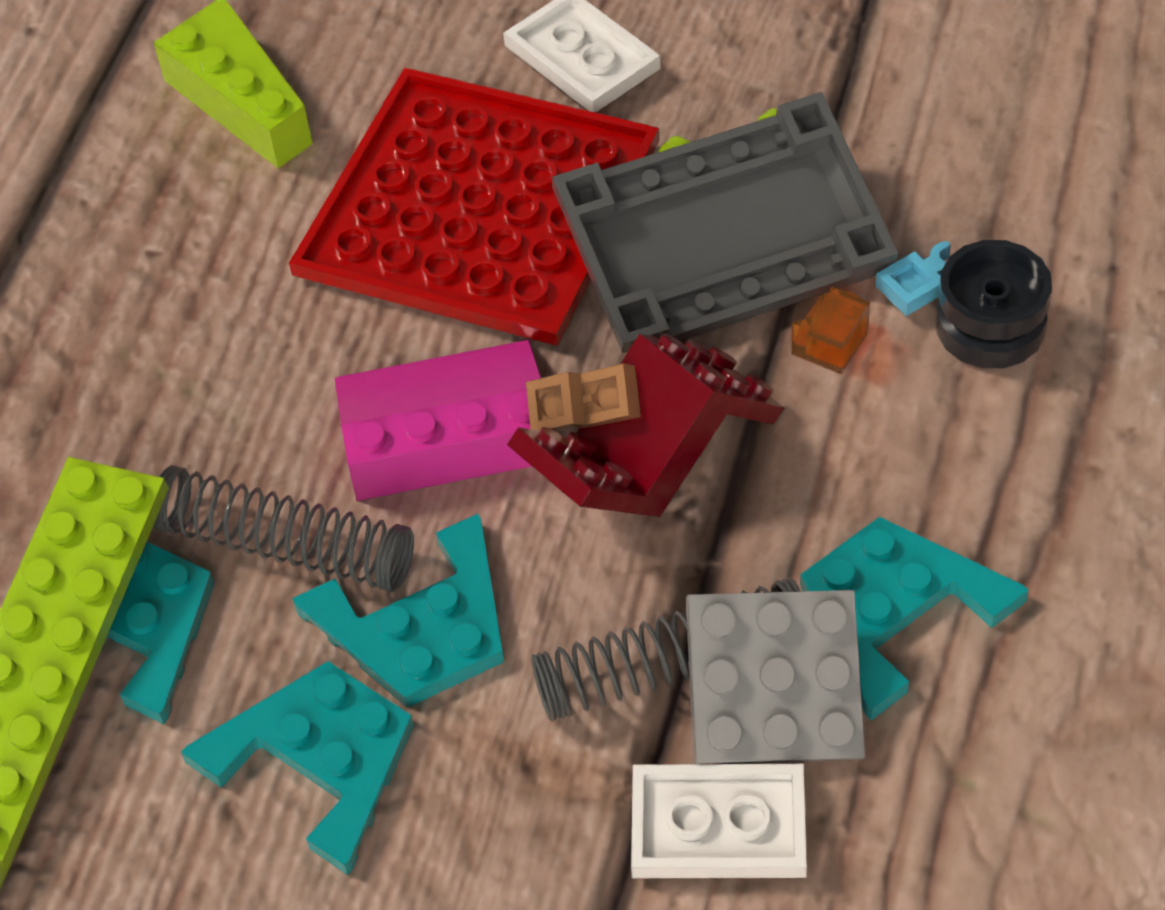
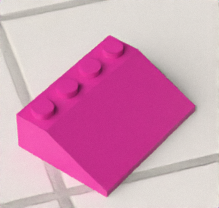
(435, 419)

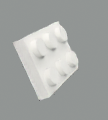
(582, 52)
(718, 821)

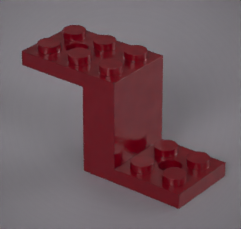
(645, 459)

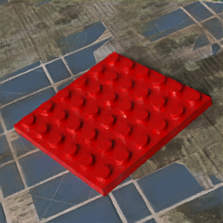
(459, 206)

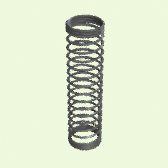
(394, 548)
(551, 681)

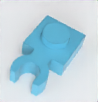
(913, 281)

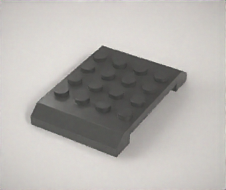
(726, 225)

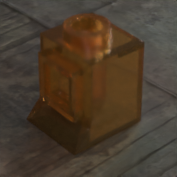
(832, 330)

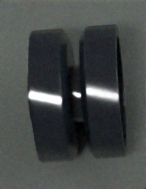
(993, 303)

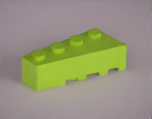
(234, 81)

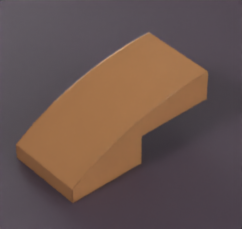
(583, 399)

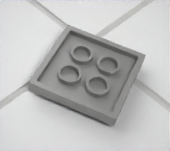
(774, 677)

